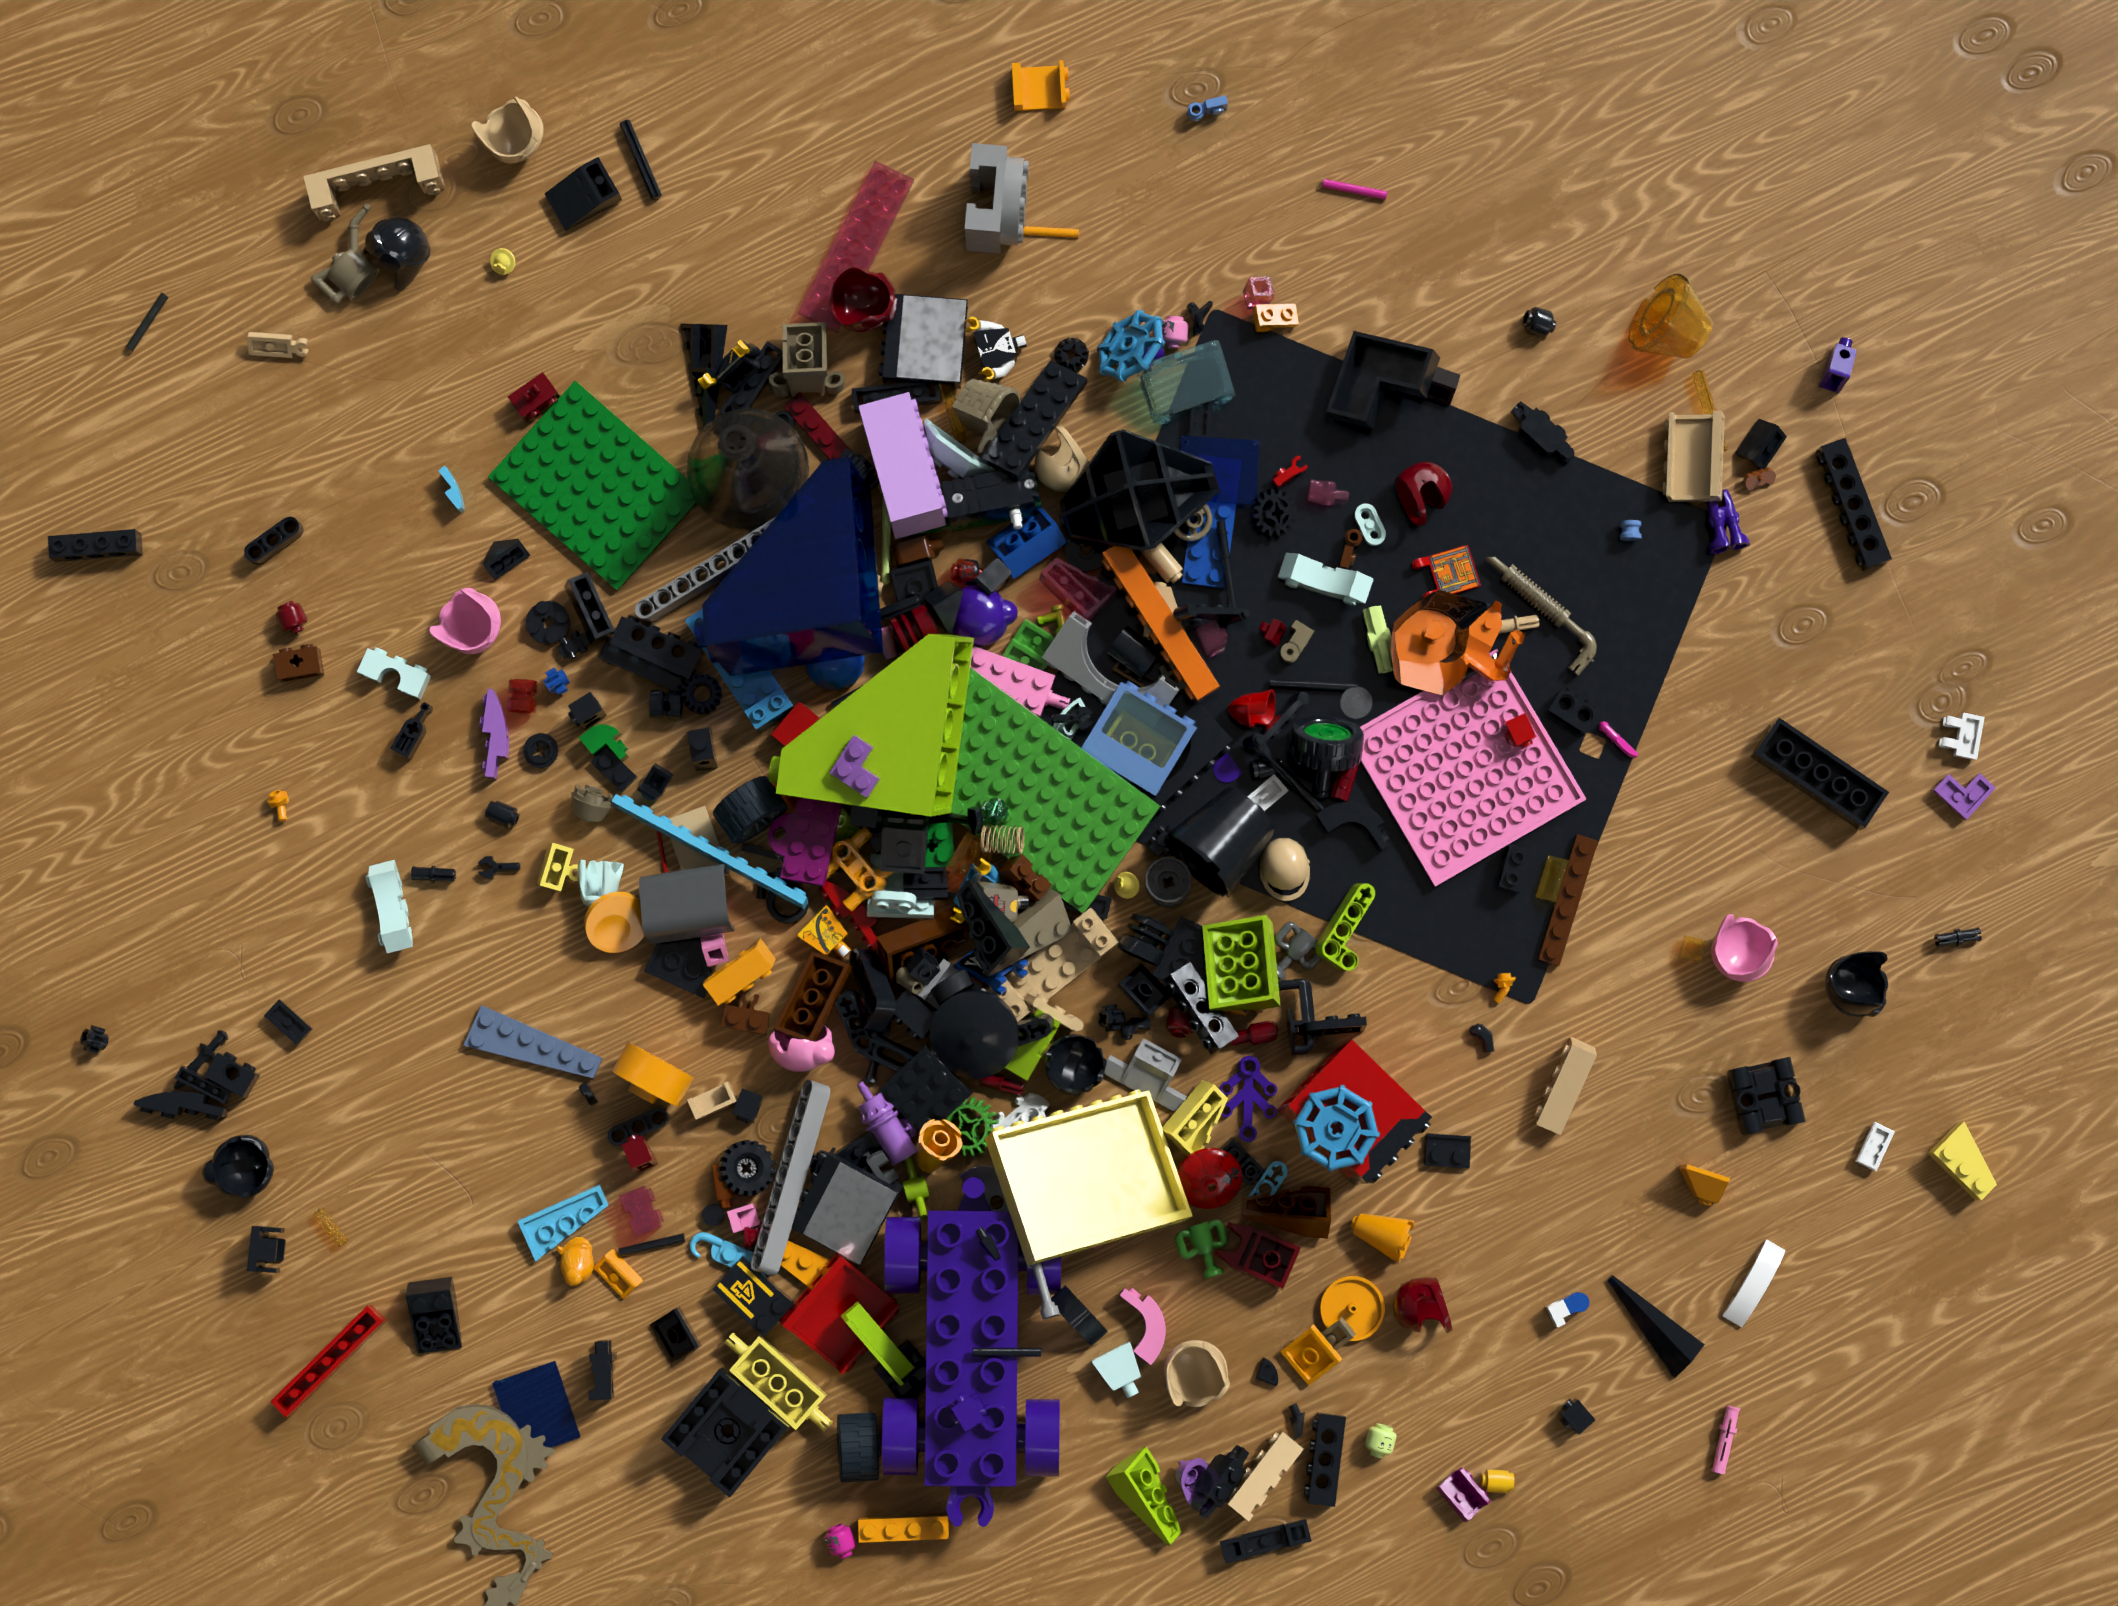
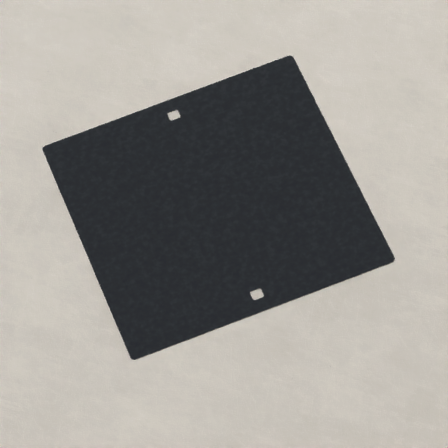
(1505, 504)

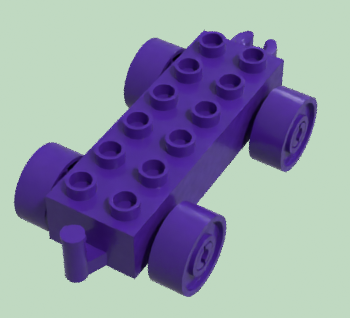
(968, 1307)

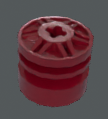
(914, 630)

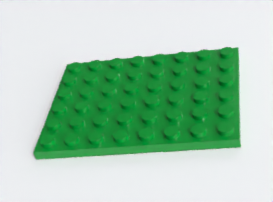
(595, 485)

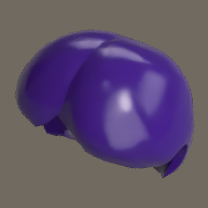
(983, 616)

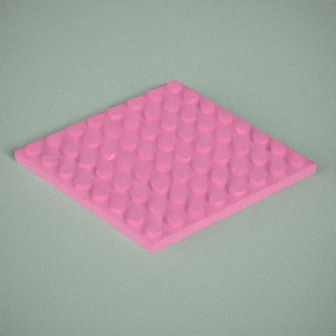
(1456, 777)

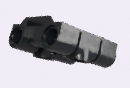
(1761, 1080)

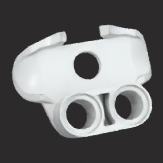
(1030, 1107)

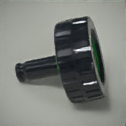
(1326, 746)

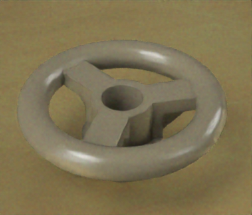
(1194, 536)

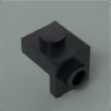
(655, 783)

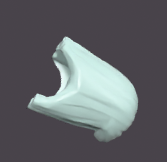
(598, 879)

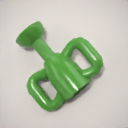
(1203, 1244)

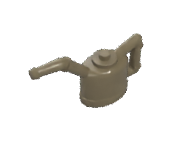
(349, 269)

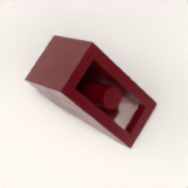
(639, 1153)

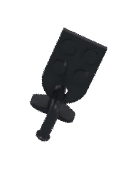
(1308, 1026)

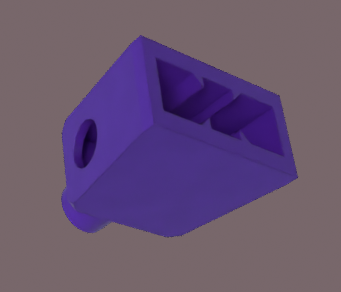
(1838, 366)

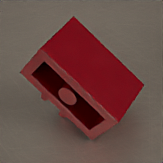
(534, 397)

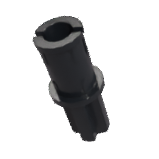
(433, 874)

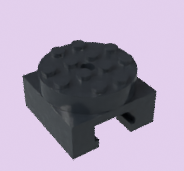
(701, 1437)

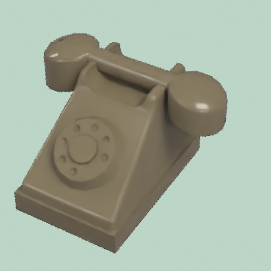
(805, 362)

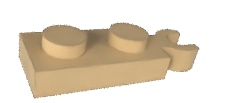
(275, 345)

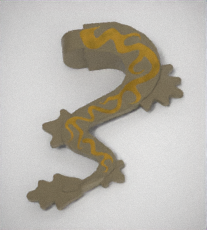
(516, 1458)

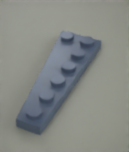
(516, 1040)

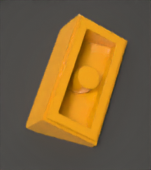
(618, 1274)

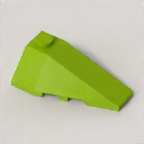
(1140, 1488)

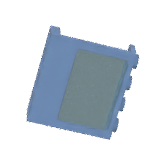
(1139, 737)

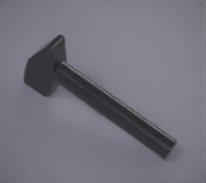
(973, 819)

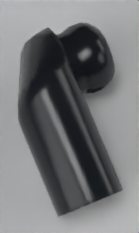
(1132, 1026)
(1485, 1035)

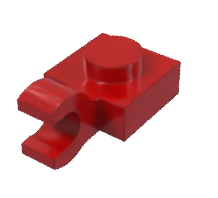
(1284, 476)

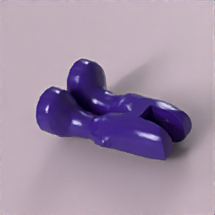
(1728, 515)

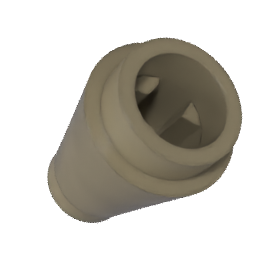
(907, 981)

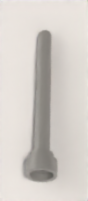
(1048, 1308)

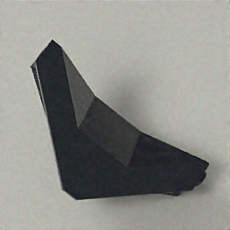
(1136, 492)

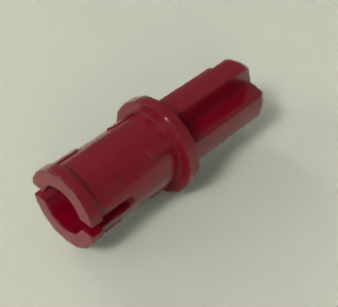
(1002, 1084)

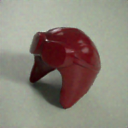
(862, 299)

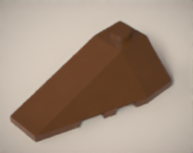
(1298, 1212)

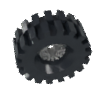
(760, 1168)

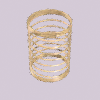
(1019, 850)

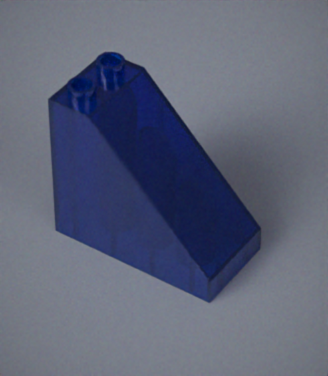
(803, 585)

